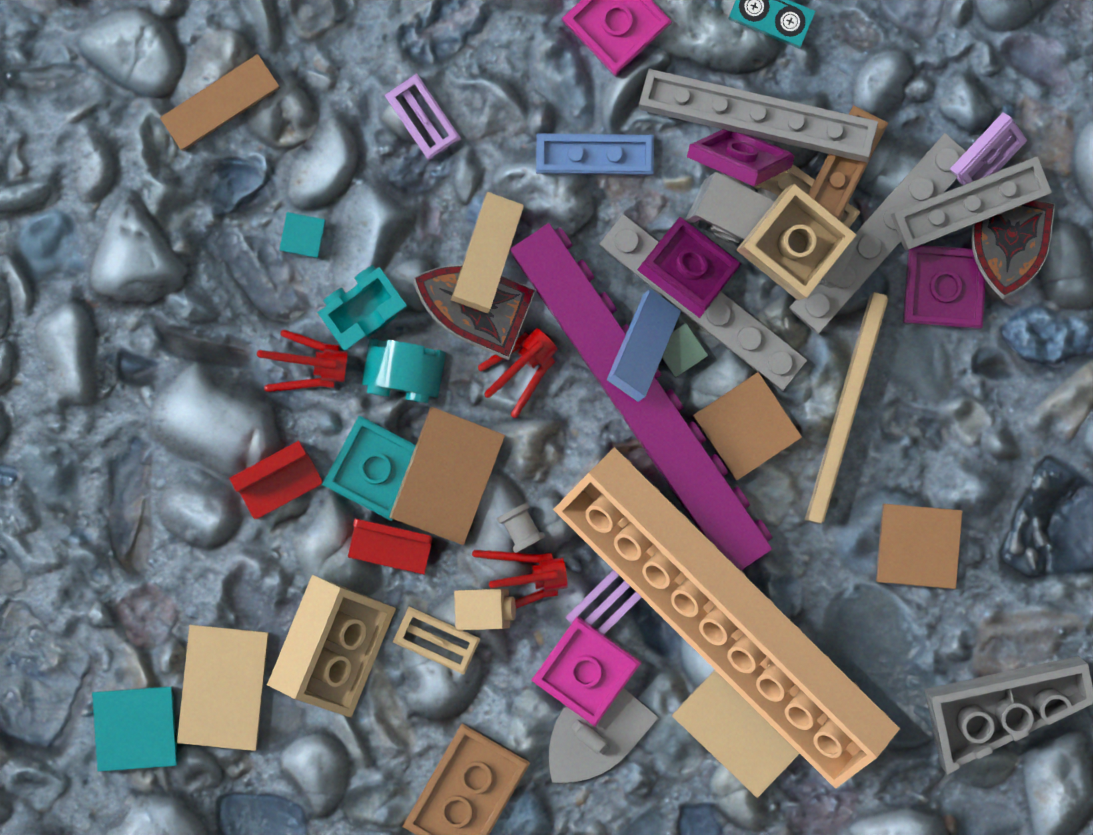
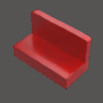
(277, 480)
(390, 546)

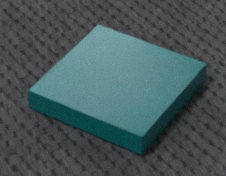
(370, 467)
(135, 728)

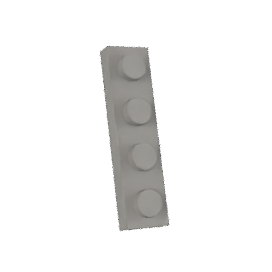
(971, 203)

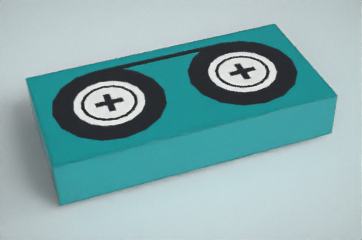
(775, 18)

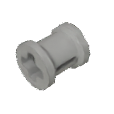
(521, 527)

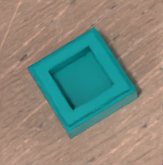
(302, 235)

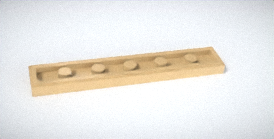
(846, 408)

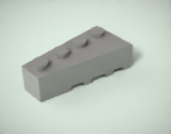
(737, 210)
(1002, 707)

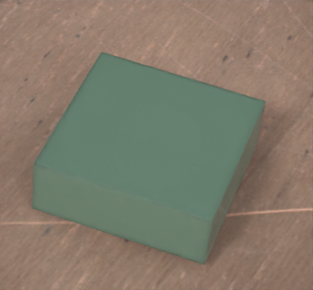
(682, 351)

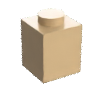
(483, 609)

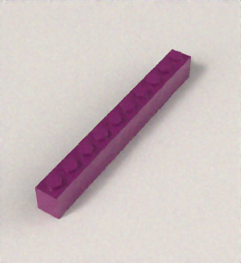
(654, 419)

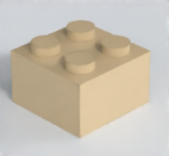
(796, 242)

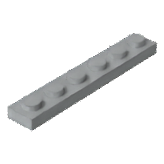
(758, 115)
(879, 235)
(723, 317)

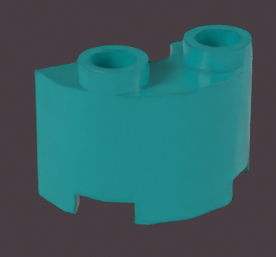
(362, 309)
(403, 368)

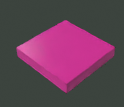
(616, 28)
(586, 671)

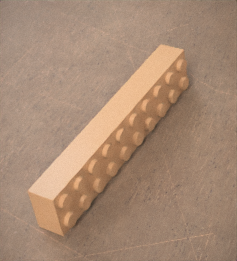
(726, 619)

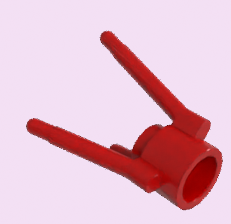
(534, 351)
(328, 365)
(548, 575)

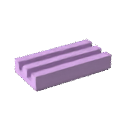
(441, 144)
(989, 151)
(606, 604)

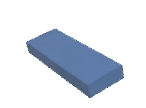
(595, 154)
(644, 345)

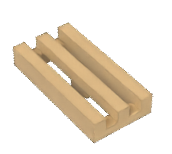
(466, 653)

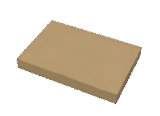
(223, 687)
(735, 733)

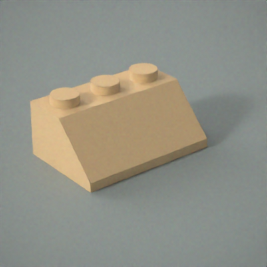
(331, 646)

